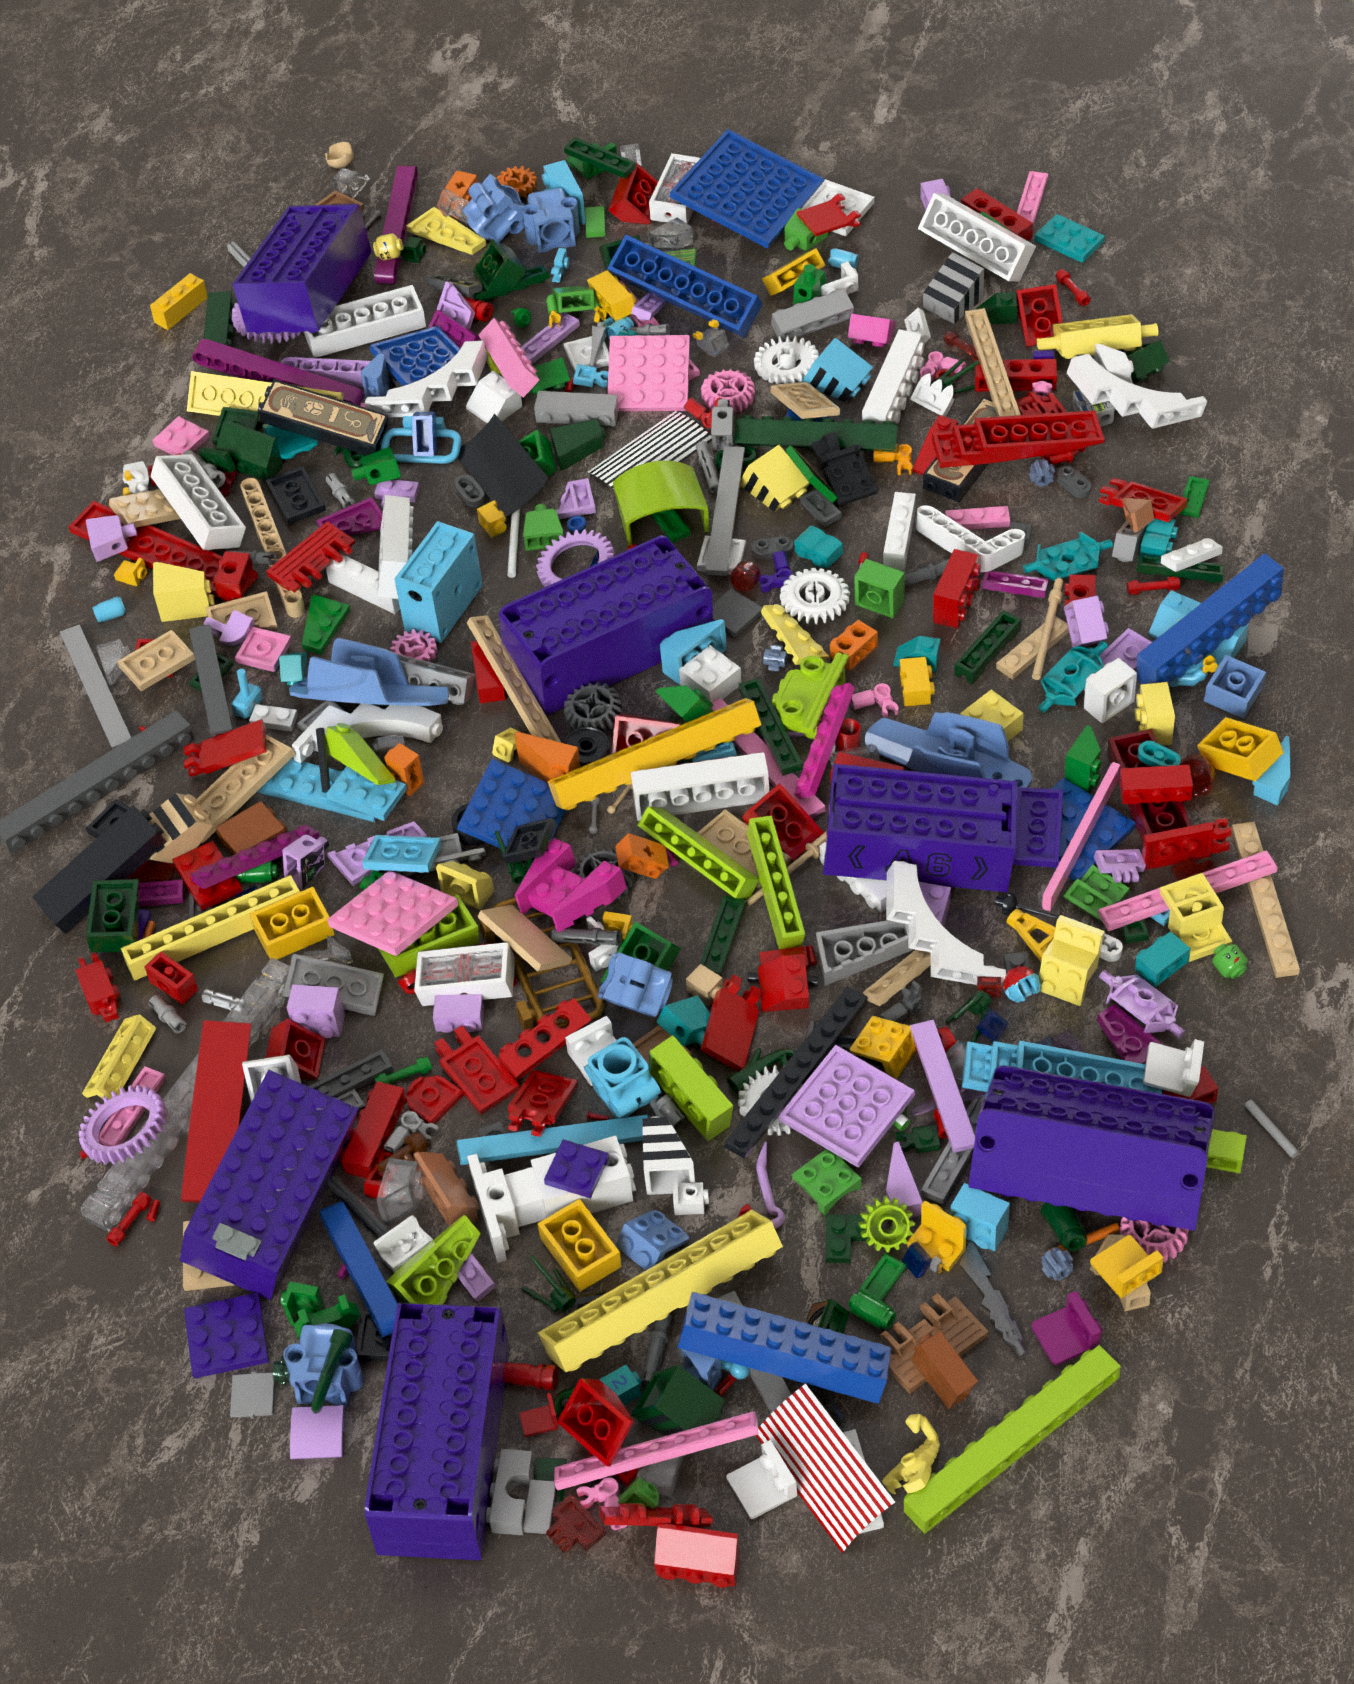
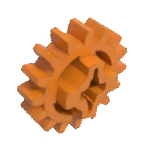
(521, 180)

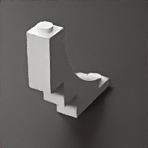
(441, 385)
(1154, 406)
(370, 722)
(949, 956)

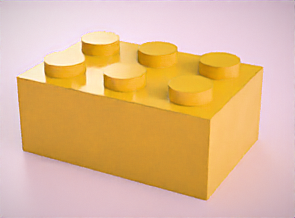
(1241, 748)
(291, 924)
(579, 1245)

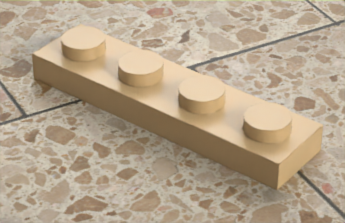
(1026, 652)
(898, 977)

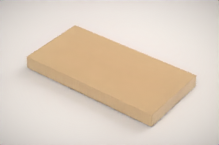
(805, 400)
(730, 837)
(524, 937)

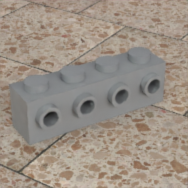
(812, 315)
(576, 408)
(424, 673)

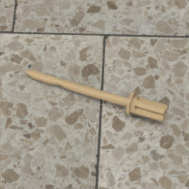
(812, 850)

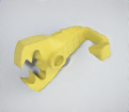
(915, 1465)

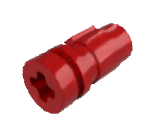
(482, 309)
(531, 1375)

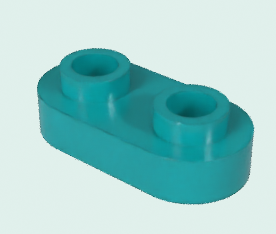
(1160, 755)

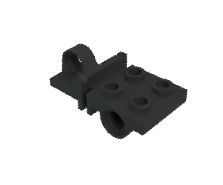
(844, 470)

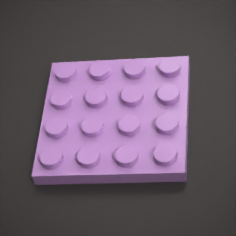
(847, 1105)

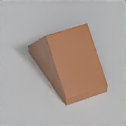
(1138, 513)

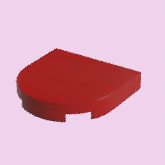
(432, 1097)

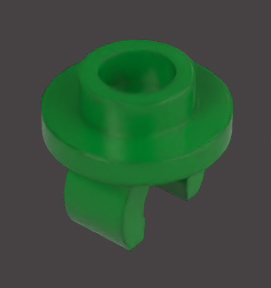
(521, 317)

